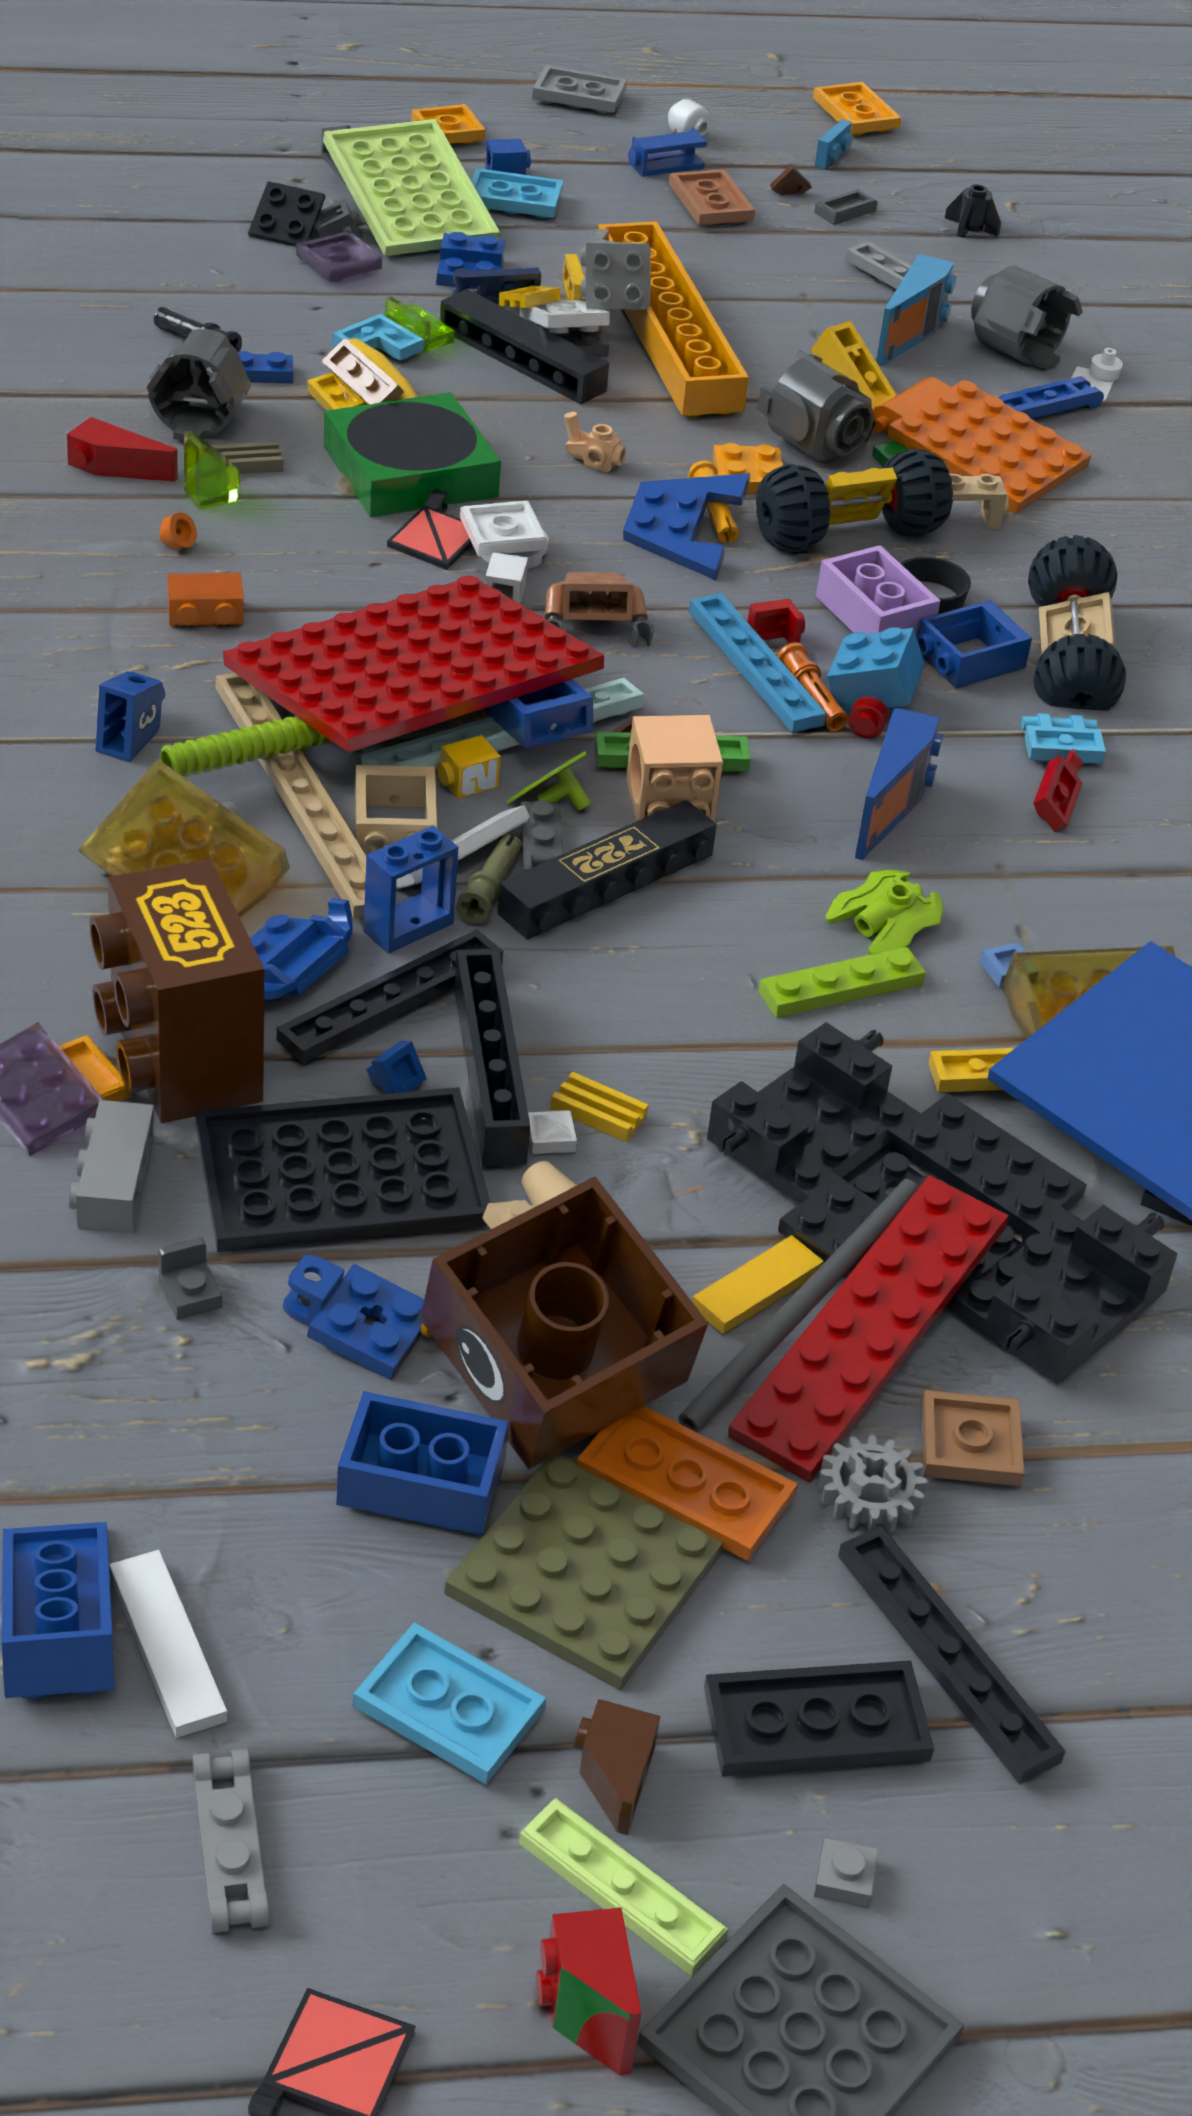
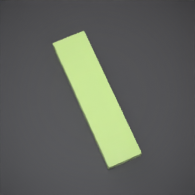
(619, 1880)

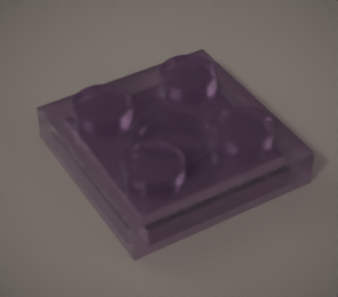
(339, 256)

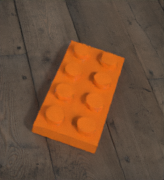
(690, 1478)

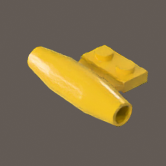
(334, 394)

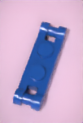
(1054, 397)

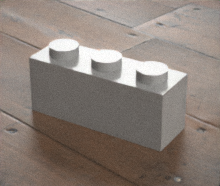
(113, 1166)

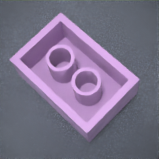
(874, 592)

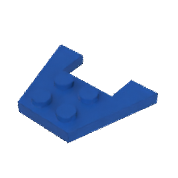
(670, 513)

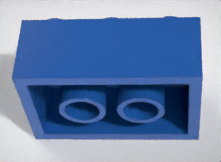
(422, 1463)

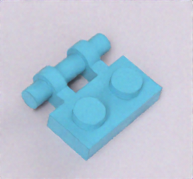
(1053, 737)

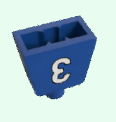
(128, 714)

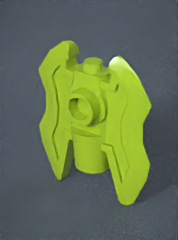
(887, 906)

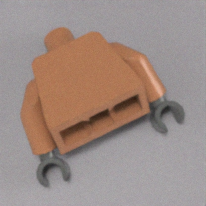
(599, 598)

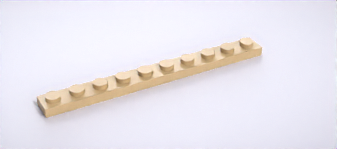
(303, 796)

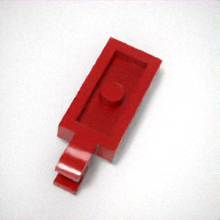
(1059, 790)

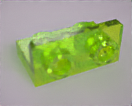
(420, 323)

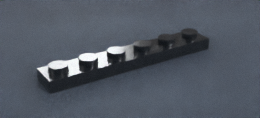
(377, 1000)
(952, 1655)

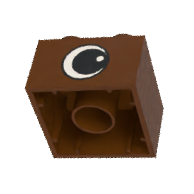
(562, 1321)

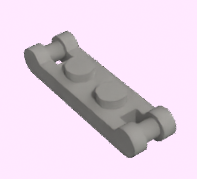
(229, 1842)

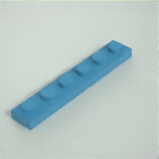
(757, 663)

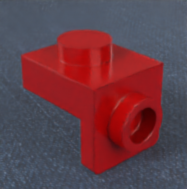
(777, 620)

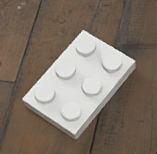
(563, 314)

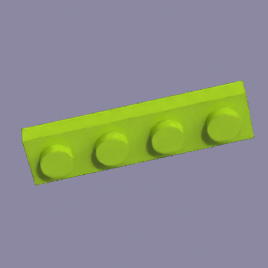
(841, 981)

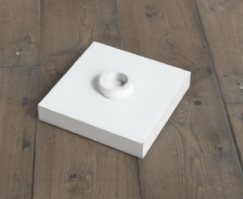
(503, 528)

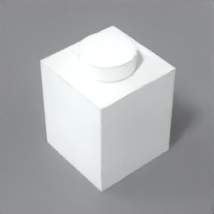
(507, 575)

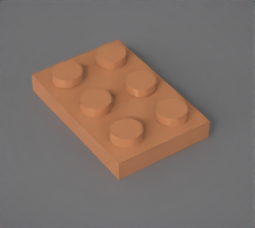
(711, 197)

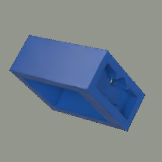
(1006, 648)
(531, 724)
(433, 909)

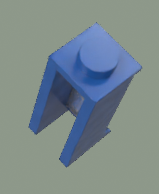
(666, 153)

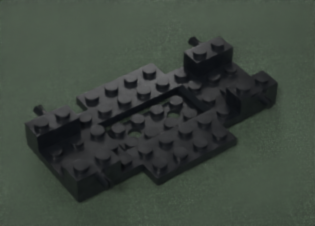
(836, 1144)

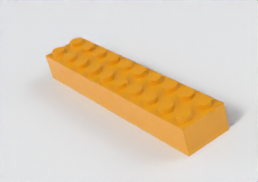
(682, 332)

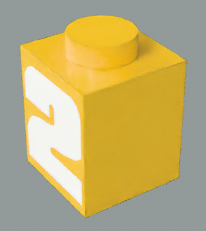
(469, 767)

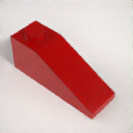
(120, 453)

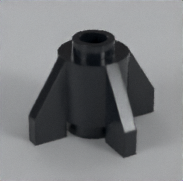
(974, 209)

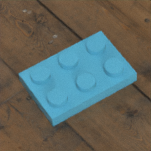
(518, 193)
(449, 1702)

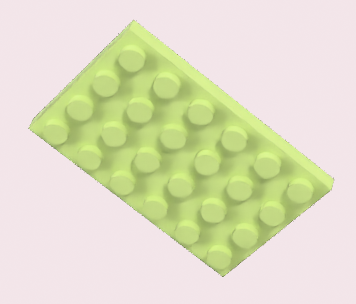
(408, 185)

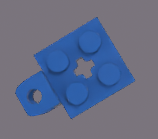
(340, 1310)

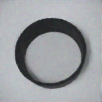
(943, 573)

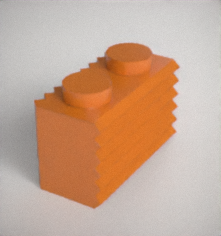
(205, 599)

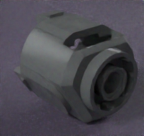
(1023, 315)
(187, 375)
(817, 409)

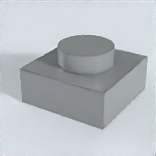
(846, 1872)

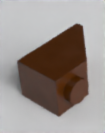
(617, 1757)

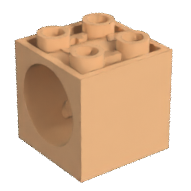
(672, 763)

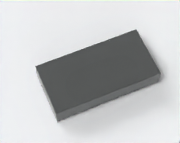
(845, 206)

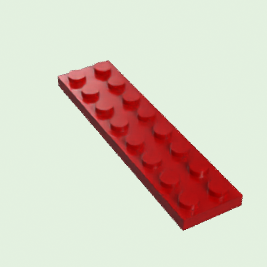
(867, 1328)

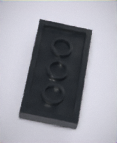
(817, 1718)

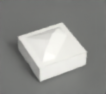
(552, 1132)

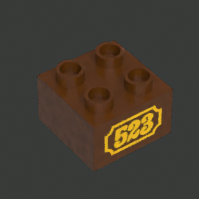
(180, 990)

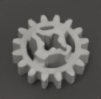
(872, 1484)

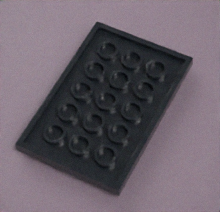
(340, 1169)

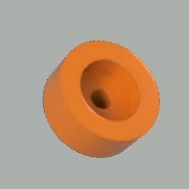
(178, 531)

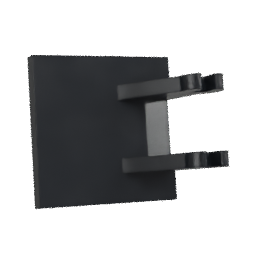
(286, 214)

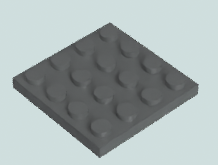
(799, 2022)

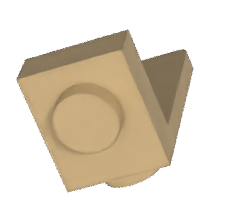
(985, 488)

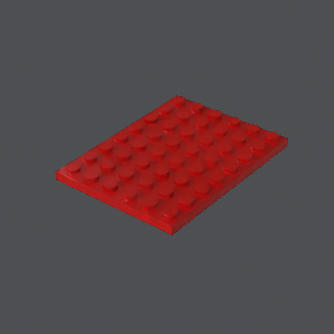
(411, 662)

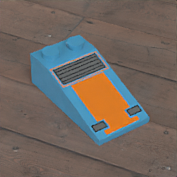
(916, 307)

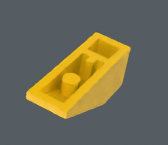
(847, 353)

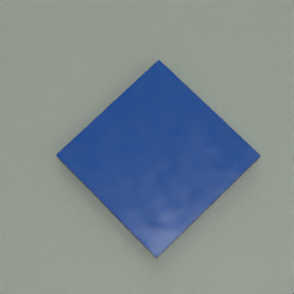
(1119, 1072)

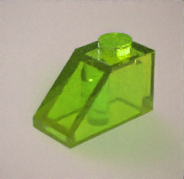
(208, 474)

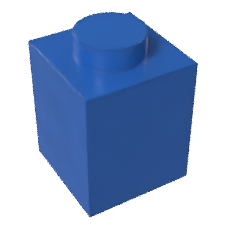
(507, 156)

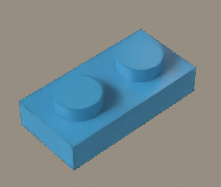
(833, 144)

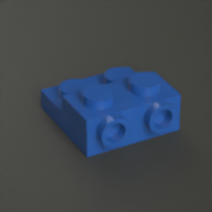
(468, 253)

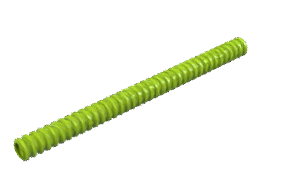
(241, 746)

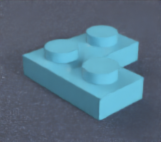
(383, 334)

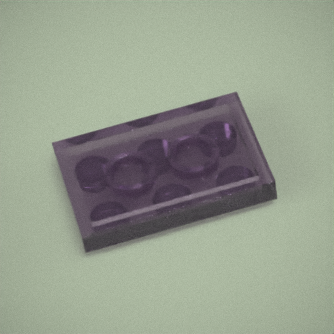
(42, 1090)

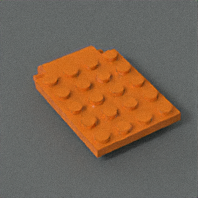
(981, 436)

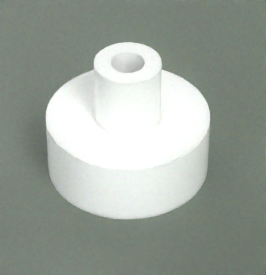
(1106, 366)

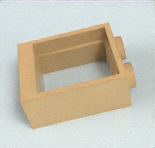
(392, 788)

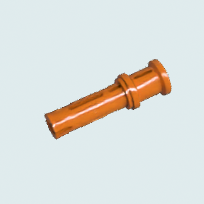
(809, 676)

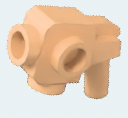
(598, 448)

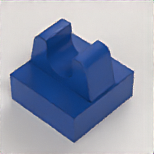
(397, 1069)

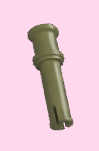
(483, 886)

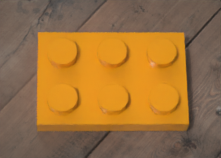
(858, 105)

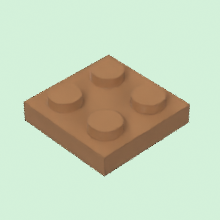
(972, 1438)

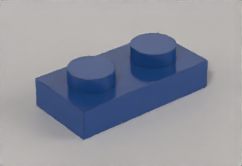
(268, 367)

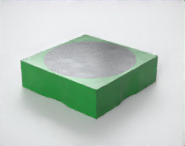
(408, 449)

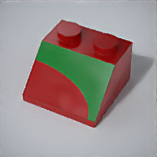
(591, 1985)

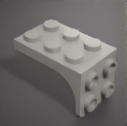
(615, 273)

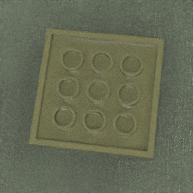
(584, 1570)

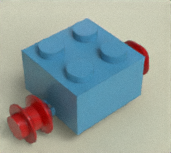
(875, 674)

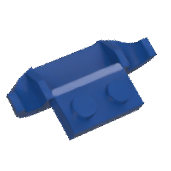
(302, 950)

